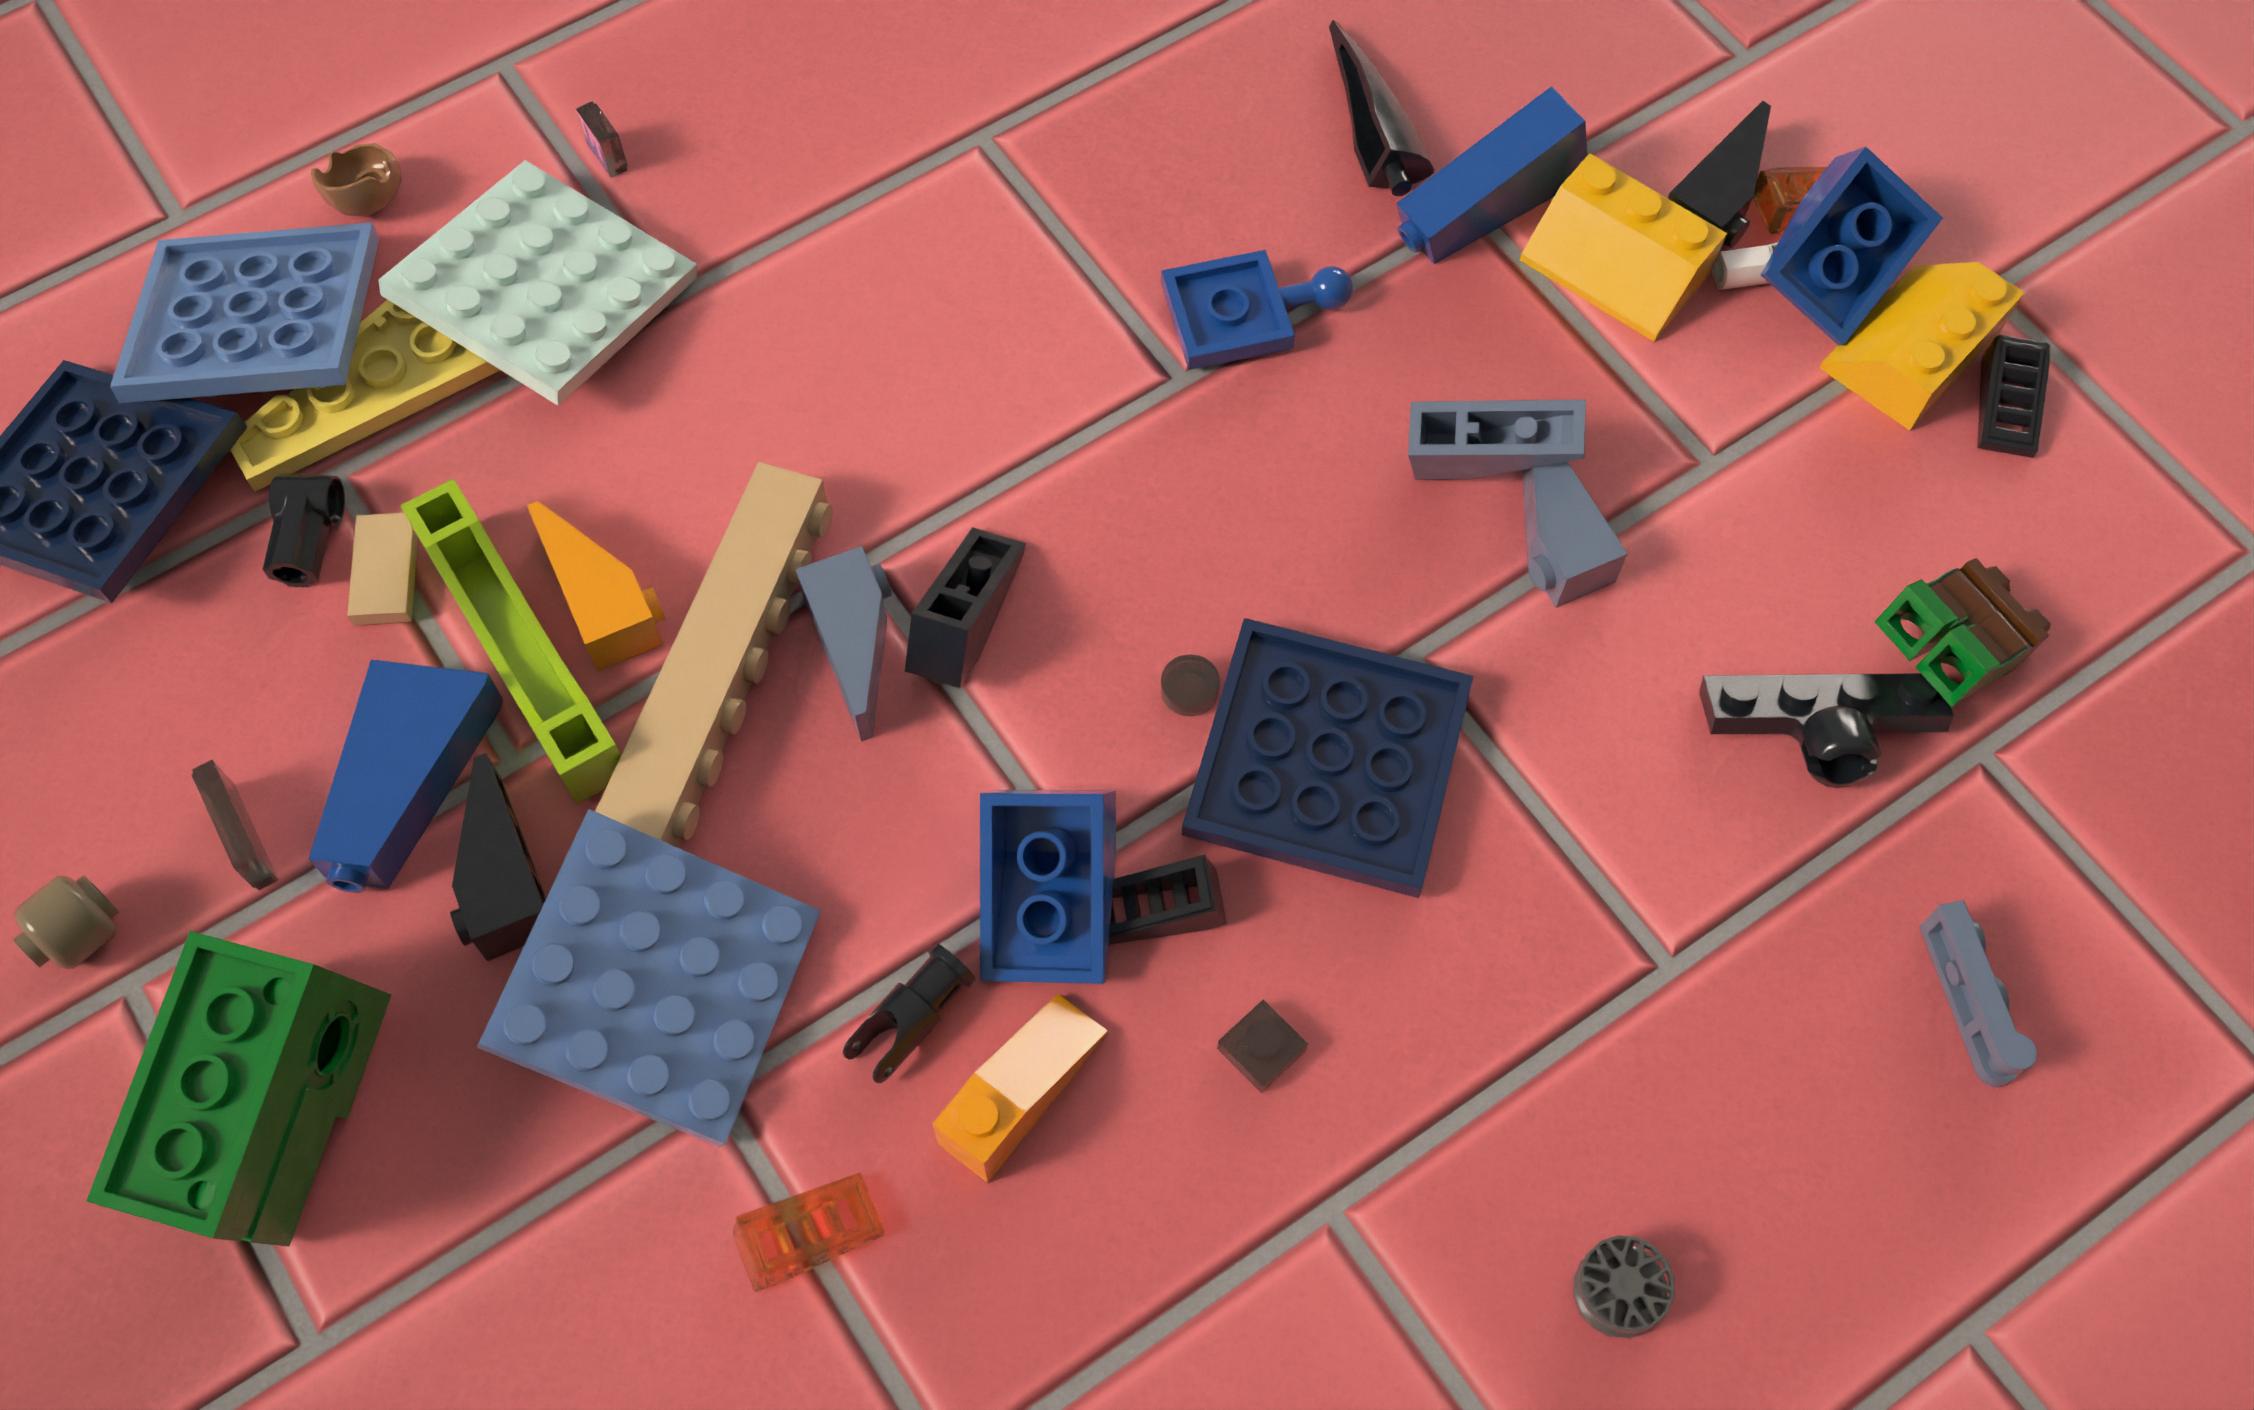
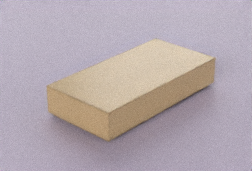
(382, 570)

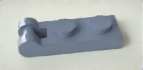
(1976, 996)

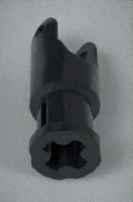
(911, 1010)

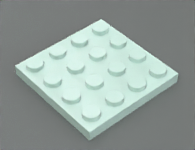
(539, 281)

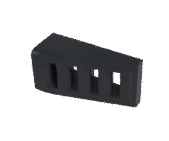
(2019, 363)
(1162, 922)

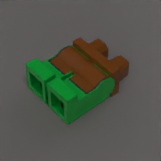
(1965, 624)

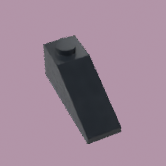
(1727, 177)
(961, 608)
(493, 870)

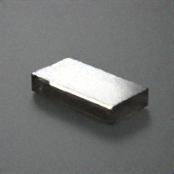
(234, 825)

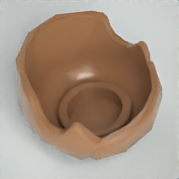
(359, 179)

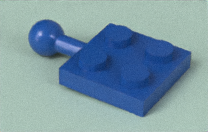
(1237, 311)

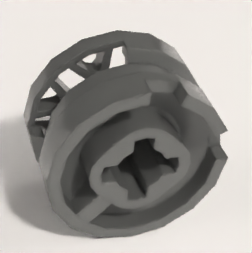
(1623, 1287)

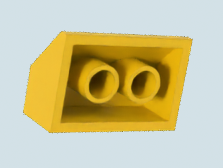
(1623, 247)
(1923, 337)

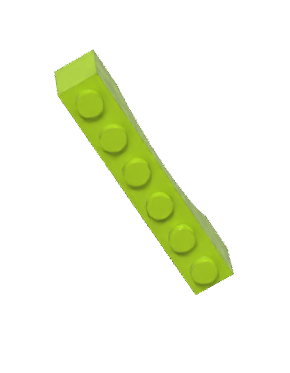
(514, 640)

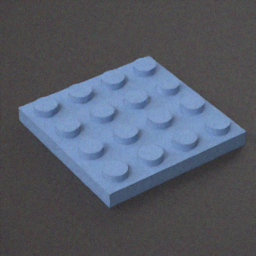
(247, 313)
(651, 979)

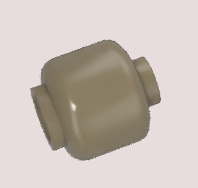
(65, 922)

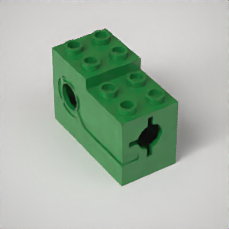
(238, 1092)

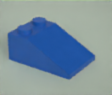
(1849, 242)
(1046, 884)

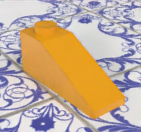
(601, 592)
(1016, 1087)

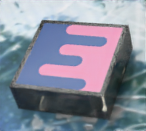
(602, 138)

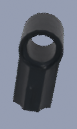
(302, 517)

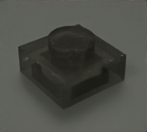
(1262, 1045)

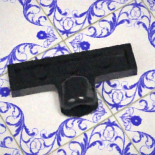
(1827, 715)

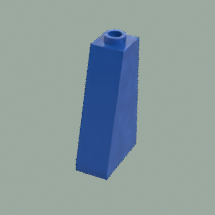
(1495, 178)
(397, 767)

